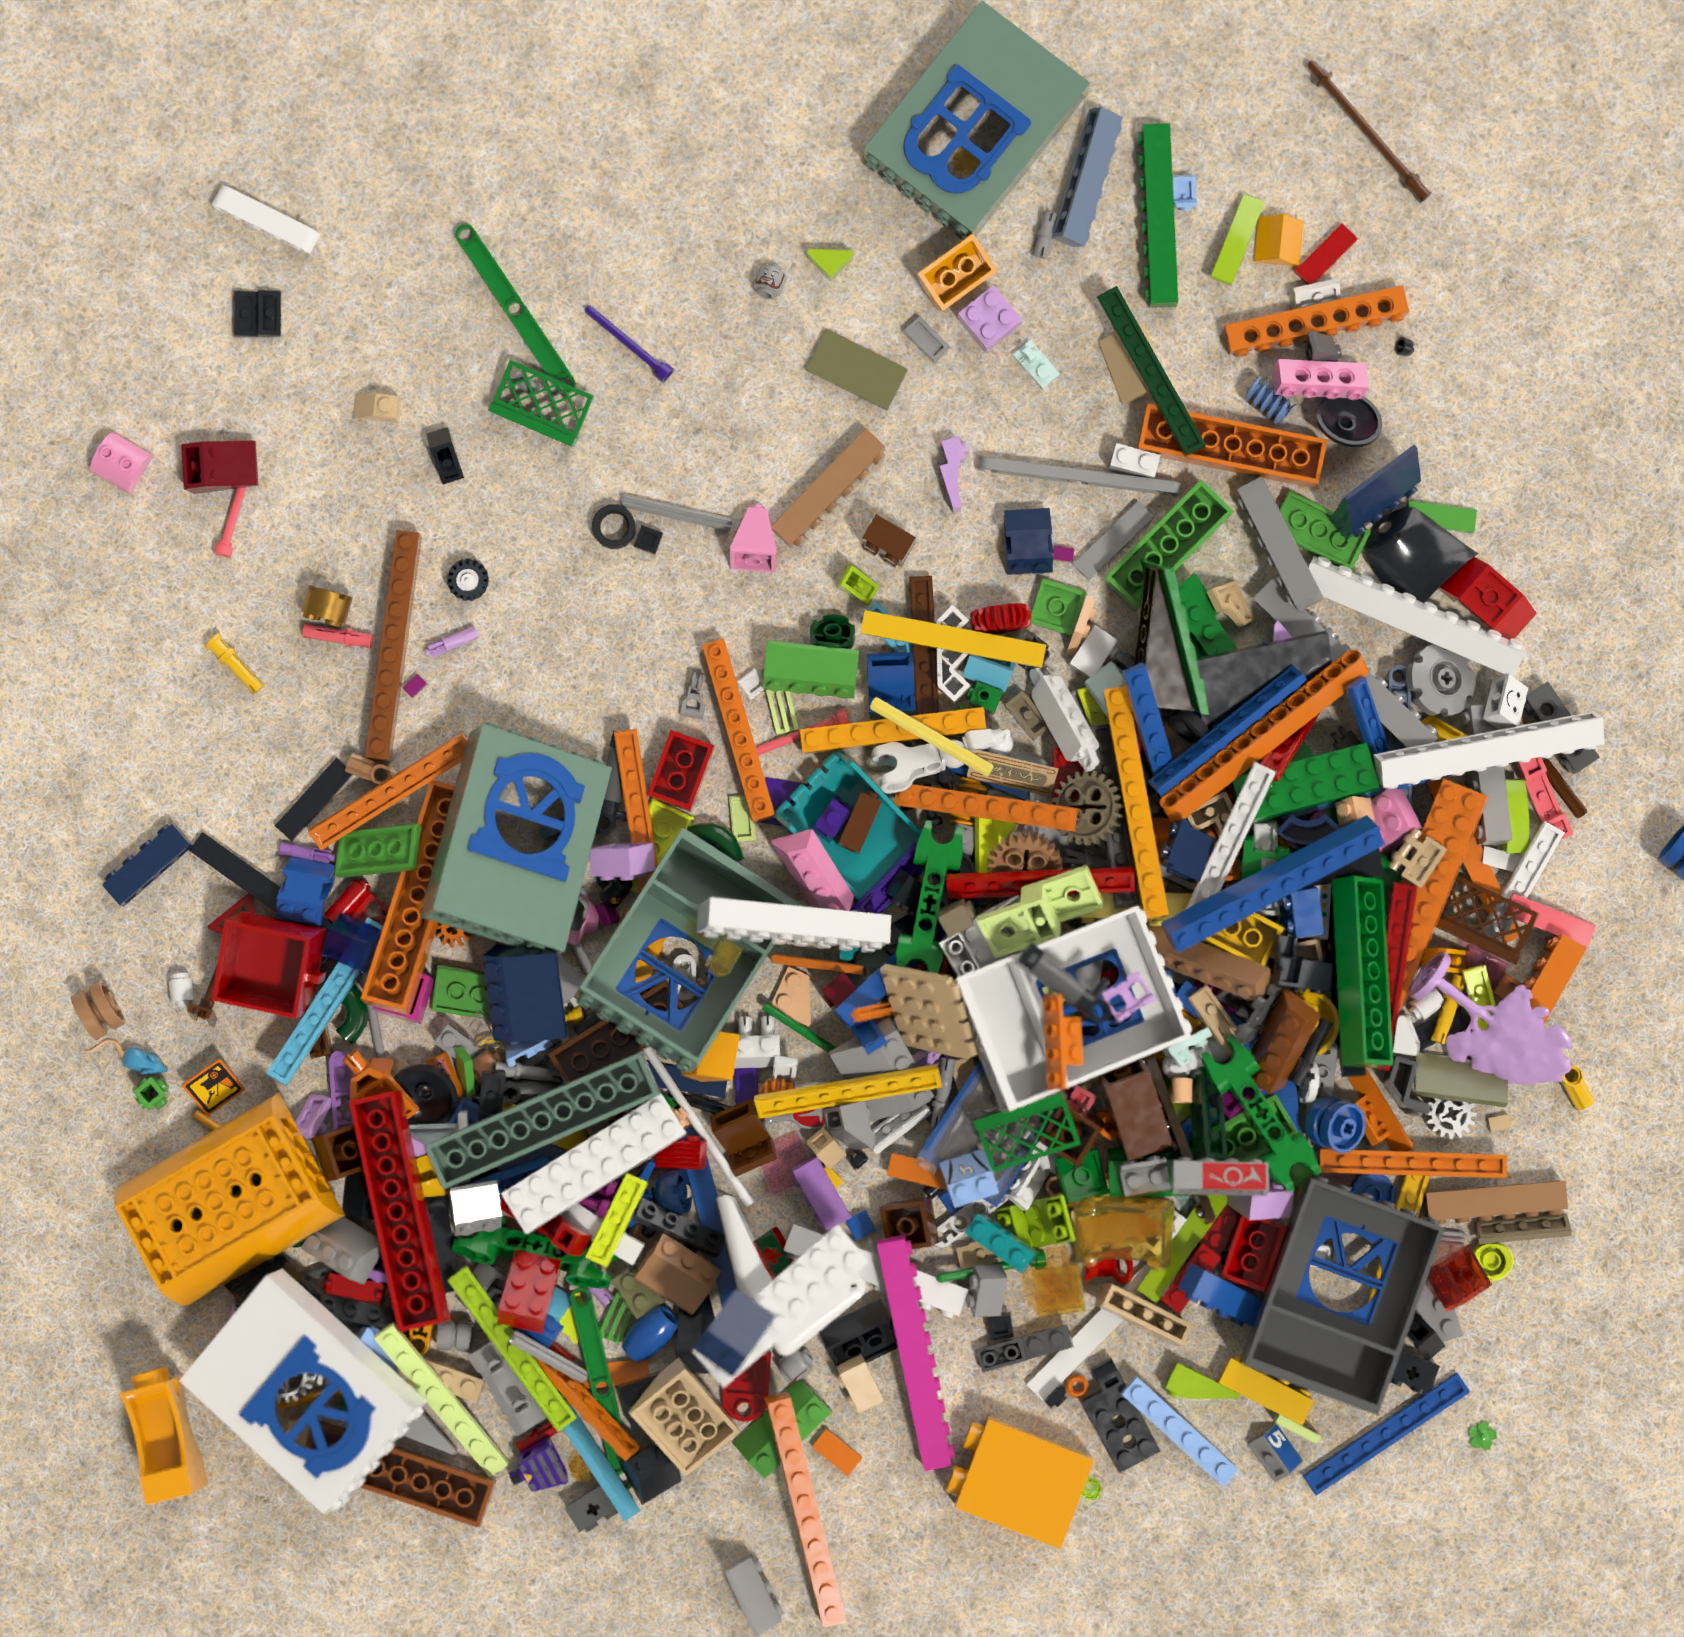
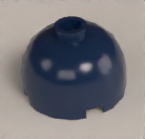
(671, 1190)

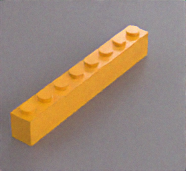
(885, 731)

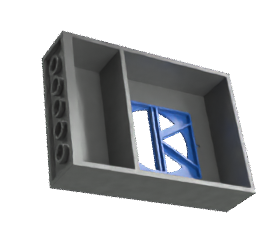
(1329, 1350)

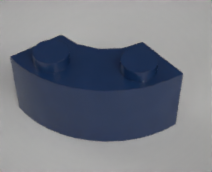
(1307, 832)

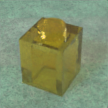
(723, 957)

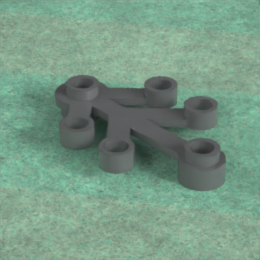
(1263, 1008)

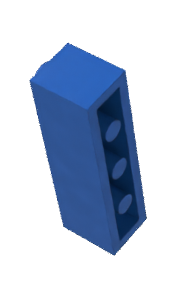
(1219, 1294)

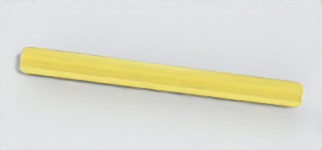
(931, 736)

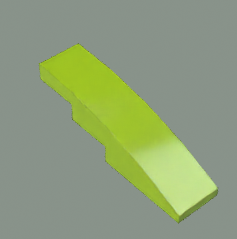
(1237, 240)

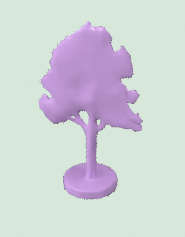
(1514, 1043)

